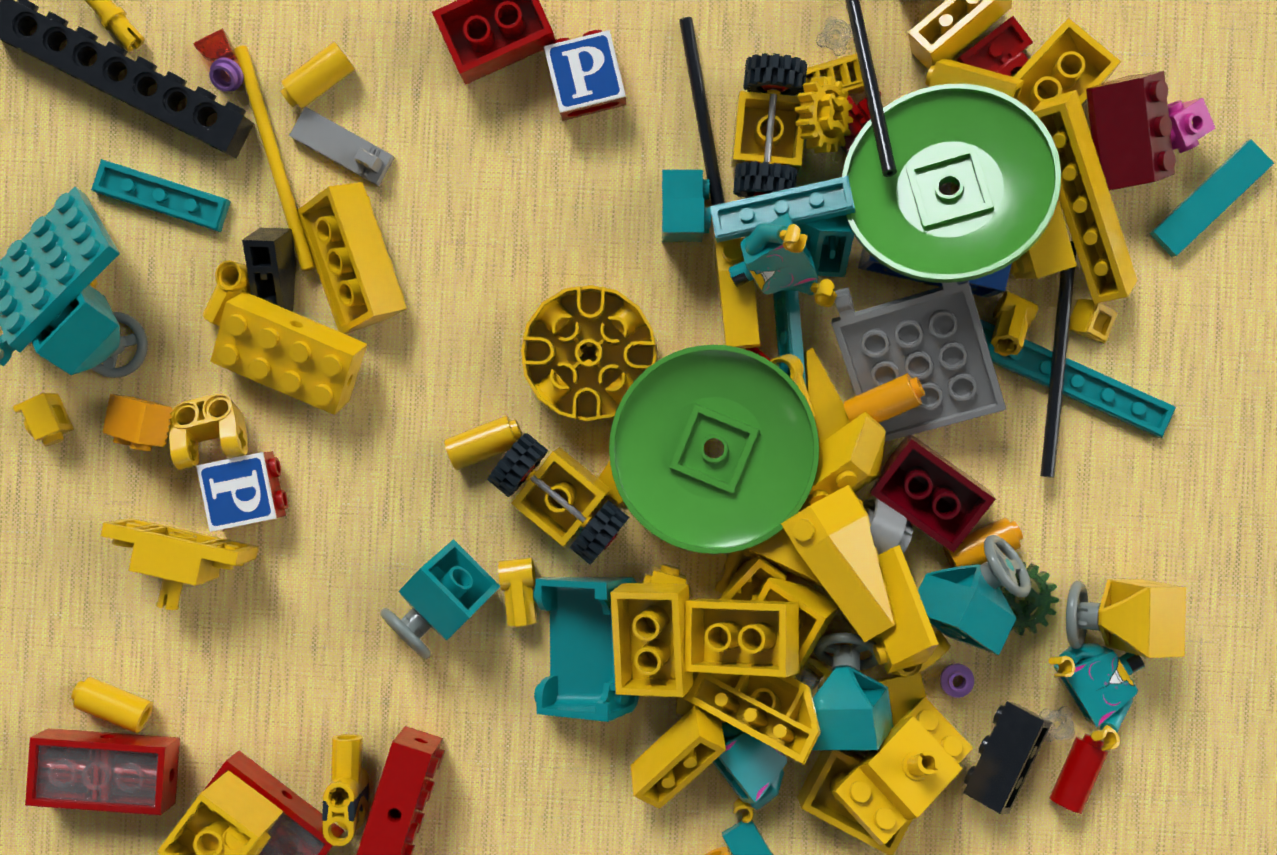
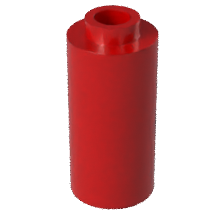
(1079, 774)

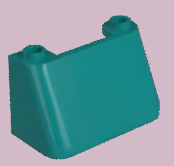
(580, 649)

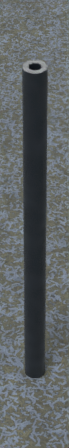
(871, 88)
(701, 110)
(1057, 370)

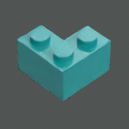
(683, 206)

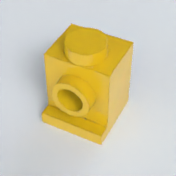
(45, 418)

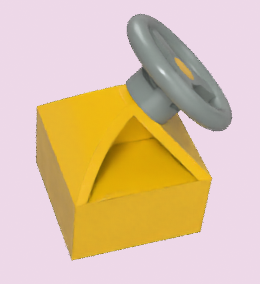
(1132, 617)

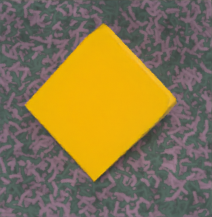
(1092, 320)

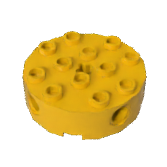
(555, 343)

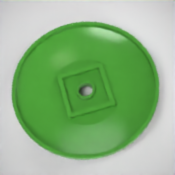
(964, 137)
(703, 499)

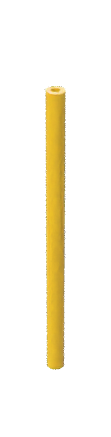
(274, 158)

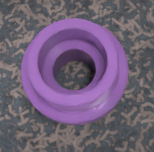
(219, 77)
(948, 675)

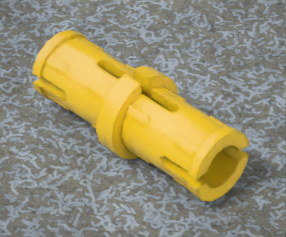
(115, 19)

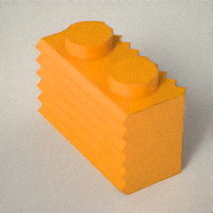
(137, 422)

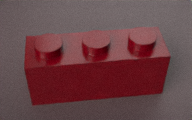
(1132, 129)
(932, 492)

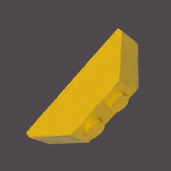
(849, 458)
(765, 707)

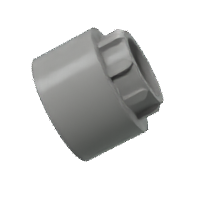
(887, 526)

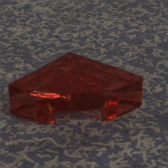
(215, 46)

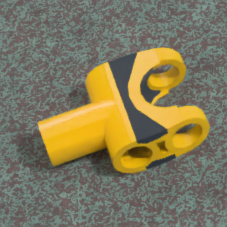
(348, 789)

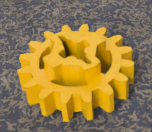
(824, 114)

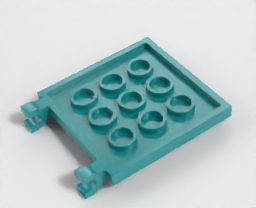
(50, 269)

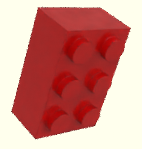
(492, 33)

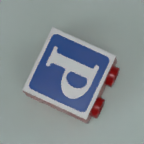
(585, 74)
(242, 490)

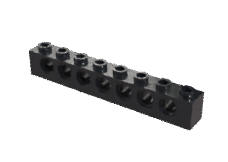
(225, 135)

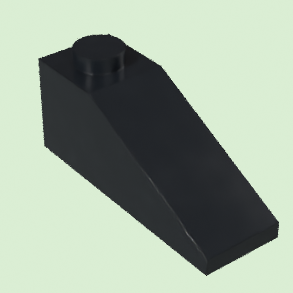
(271, 265)

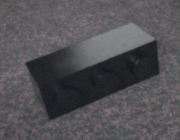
(1006, 757)

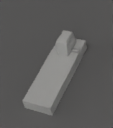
(341, 146)

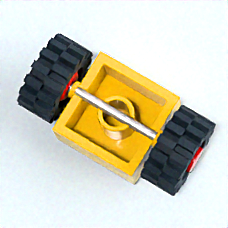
(765, 131)
(559, 496)

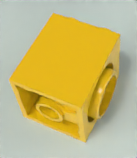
(224, 821)

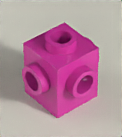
(1183, 132)

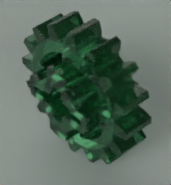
(1035, 599)

